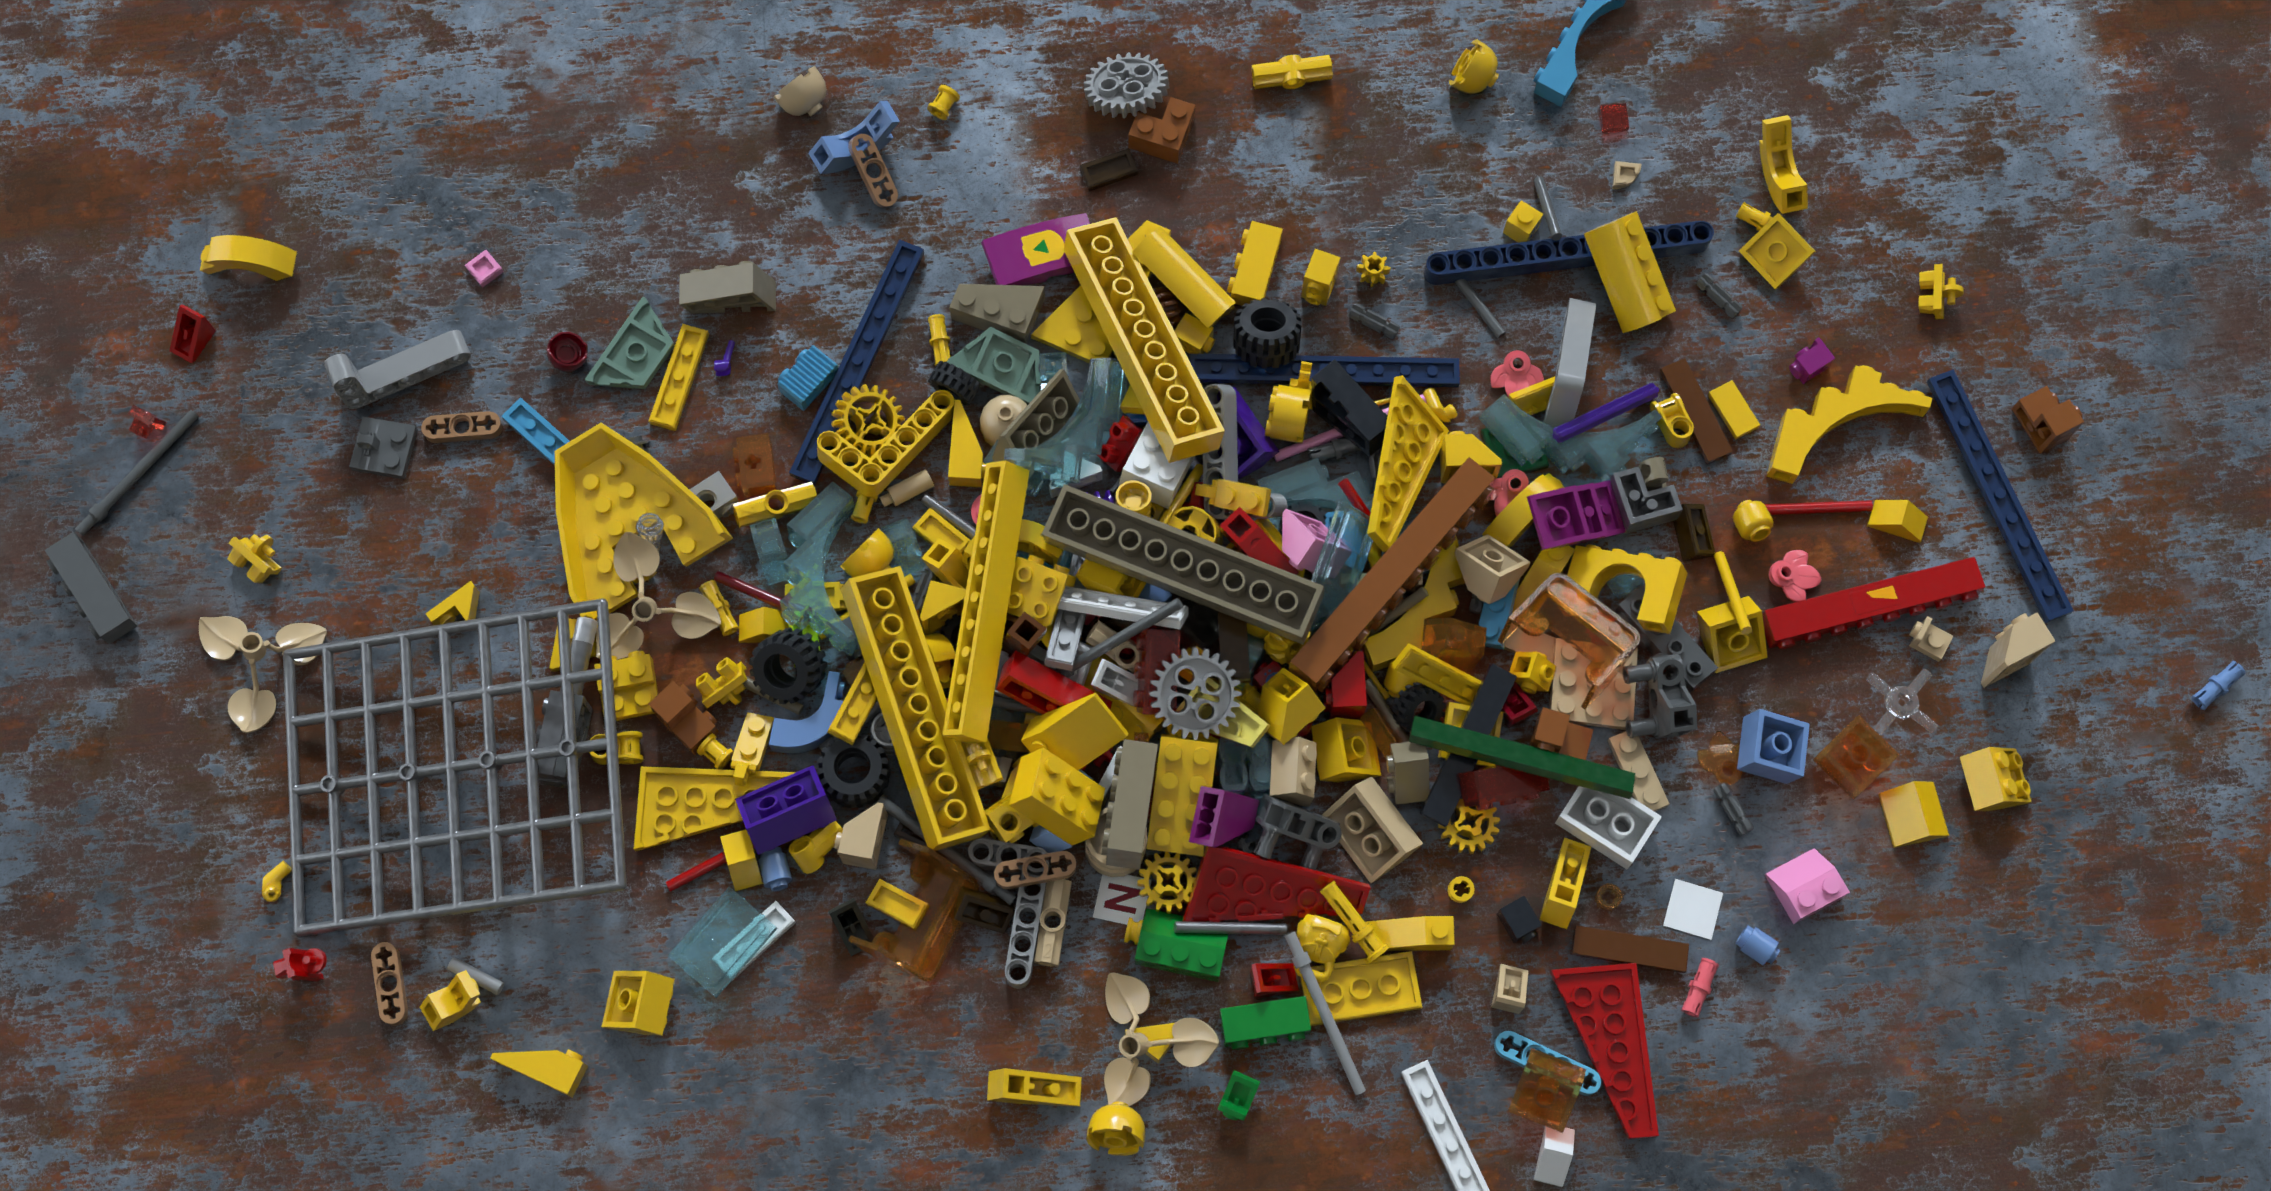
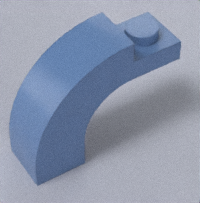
(832, 152)
(809, 733)

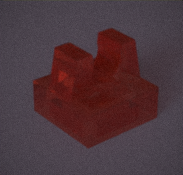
(144, 422)

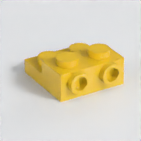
(633, 685)

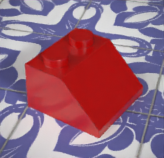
(1347, 690)

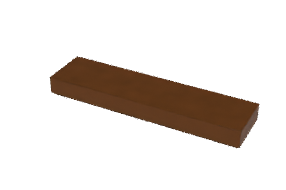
(1706, 429)
(1630, 949)

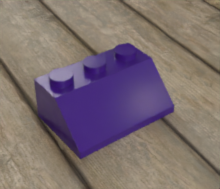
(1253, 446)
(785, 810)

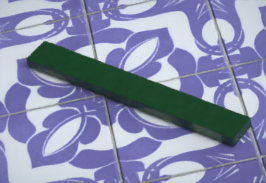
(1522, 757)

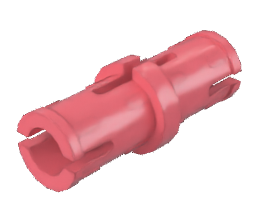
(1700, 987)

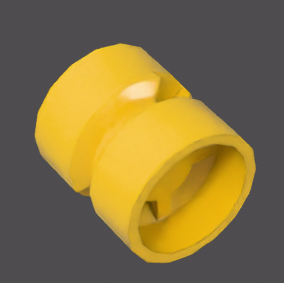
(1135, 497)

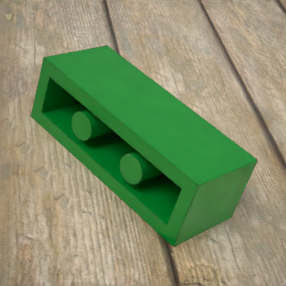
(1265, 1022)

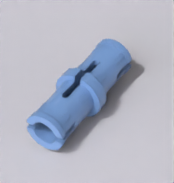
(2218, 685)

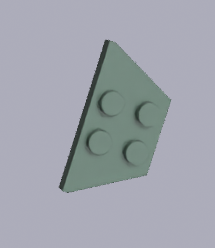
(634, 351)
(1001, 364)

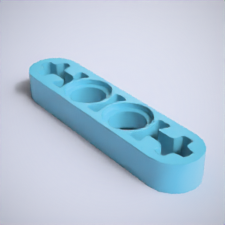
(1517, 1041)

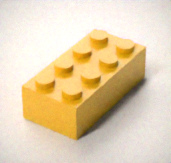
(1180, 773)

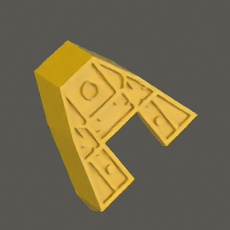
(602, 493)

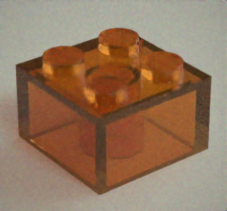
(1856, 757)
(1547, 1090)

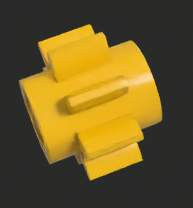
(1373, 262)

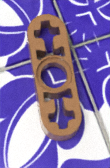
(873, 191)
(481, 418)
(1013, 867)
(401, 1002)

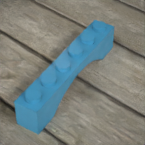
(1560, 74)

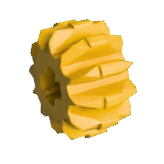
(1281, 648)

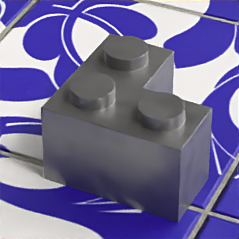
(1642, 507)

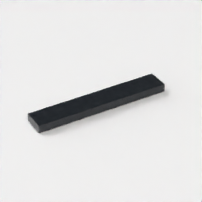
(1479, 718)

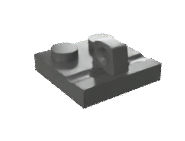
(383, 448)

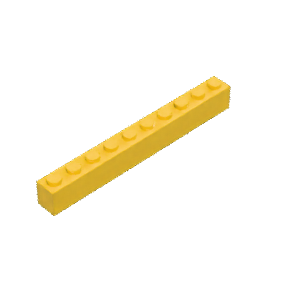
(986, 602)

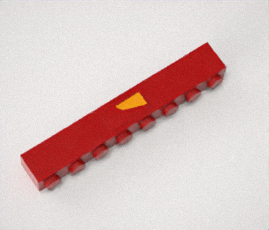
(1872, 602)

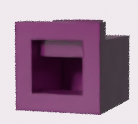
(1811, 361)

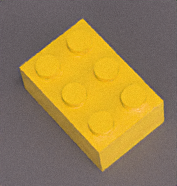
(1057, 796)

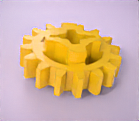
(1474, 833)
(1159, 891)

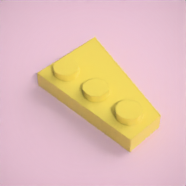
(1244, 729)

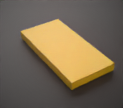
(1367, 989)

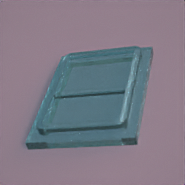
(1343, 551)
(722, 942)

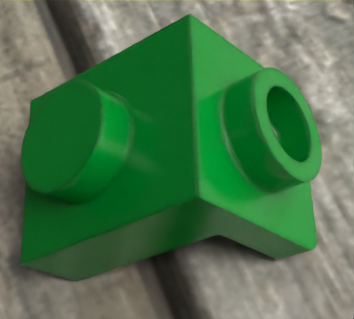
(1238, 1096)

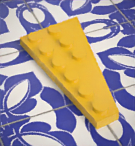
(1074, 325)
(1407, 454)
(689, 802)

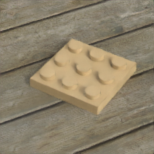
(1570, 689)

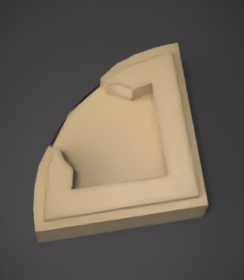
(1625, 174)

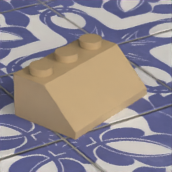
(2016, 647)
(1372, 829)

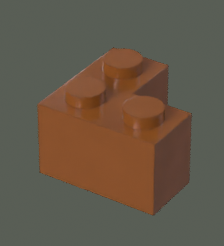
(1165, 136)
(2046, 419)
(678, 713)
(1557, 735)

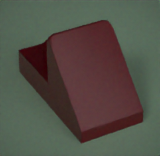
(1517, 706)

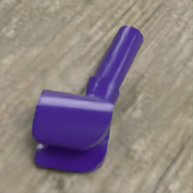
(723, 367)

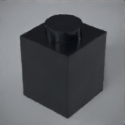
(1519, 920)

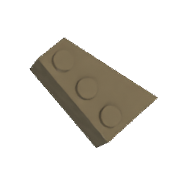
(727, 287)
(1002, 307)

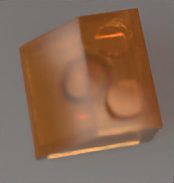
(1454, 642)

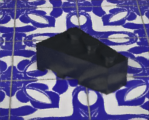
(1348, 408)

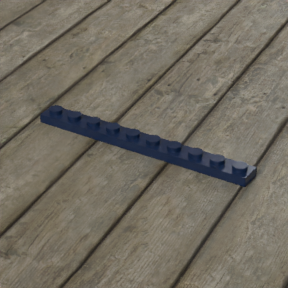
(860, 353)
(1364, 370)
(1999, 496)

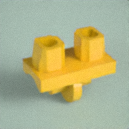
(1936, 280)
(256, 551)
(724, 687)
(982, 763)

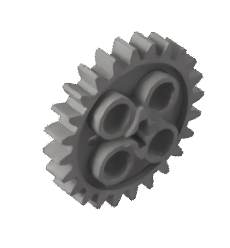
(1126, 85)
(1188, 718)

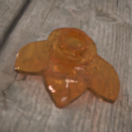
(1721, 755)

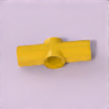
(1292, 71)
(758, 509)

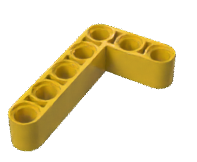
(891, 449)

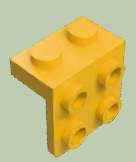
(1038, 588)

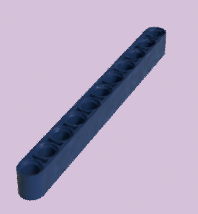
(1556, 259)

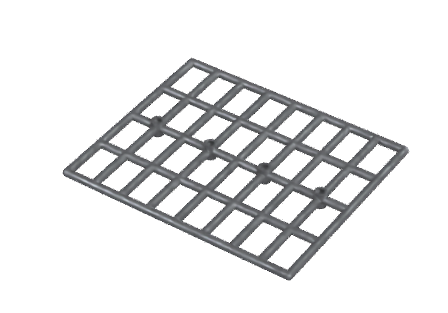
(488, 759)

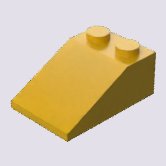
(1075, 731)

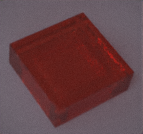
(1614, 118)

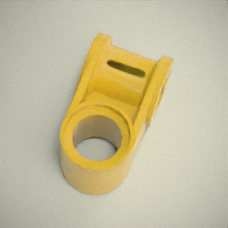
(1673, 417)
(624, 740)

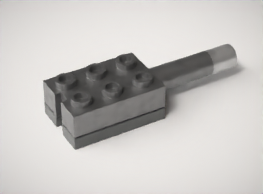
(553, 770)

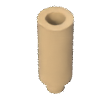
(907, 489)

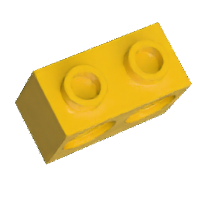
(1320, 277)
(1020, 822)

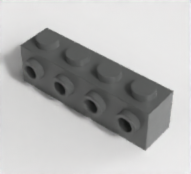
(90, 588)
(1696, 663)

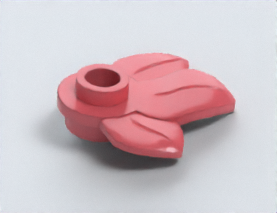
(1513, 378)
(1503, 492)
(1798, 575)

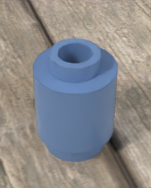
(775, 869)
(1758, 945)

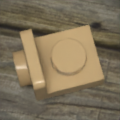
(1930, 639)

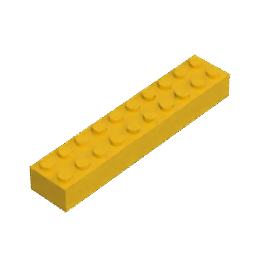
(1143, 340)
(914, 708)

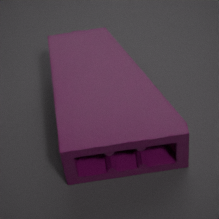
(1221, 816)

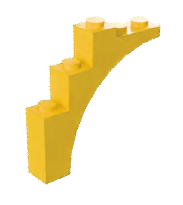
(1862, 397)
(1440, 603)

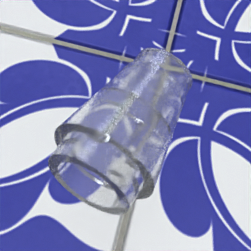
(650, 528)

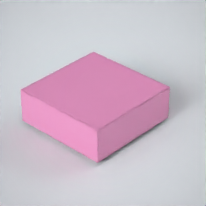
(484, 268)

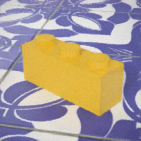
(1255, 263)

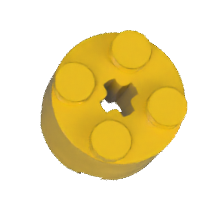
(1288, 413)

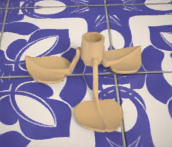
(693, 611)
(226, 634)
(1192, 1041)

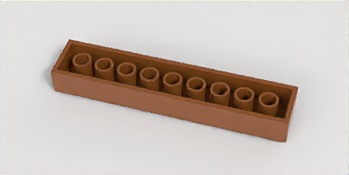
(1392, 575)

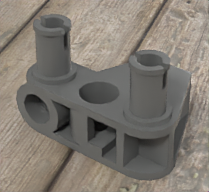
(1675, 707)
(1286, 818)

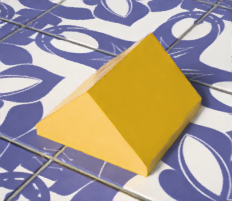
(940, 604)
(1913, 813)

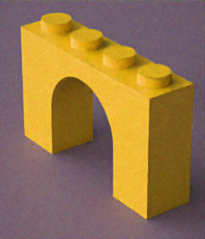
(1663, 580)

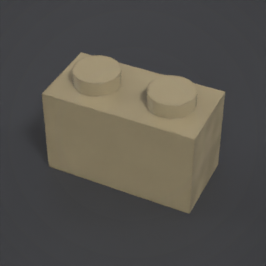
(1408, 772)

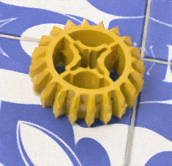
(858, 417)

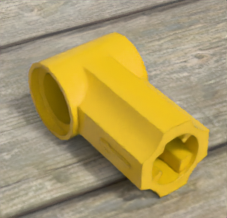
(811, 849)

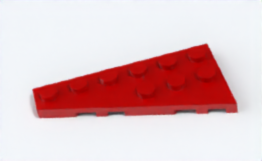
(1259, 888)
(1611, 1025)

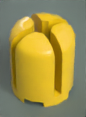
(1196, 521)

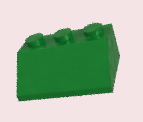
(1180, 953)

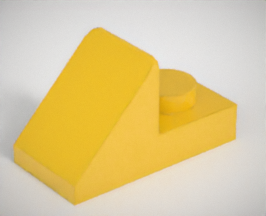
(462, 601)

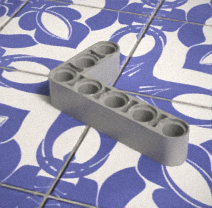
(1571, 362)
(397, 371)
(1228, 462)
(1024, 903)

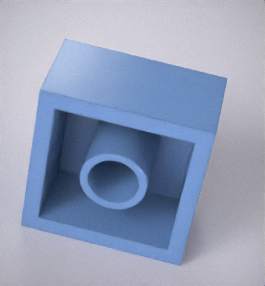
(1773, 746)

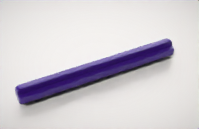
(1605, 412)

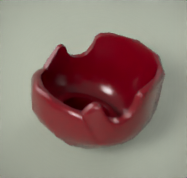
(567, 351)

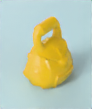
(1323, 942)

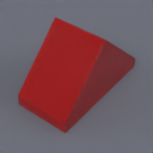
(190, 334)
(1273, 979)

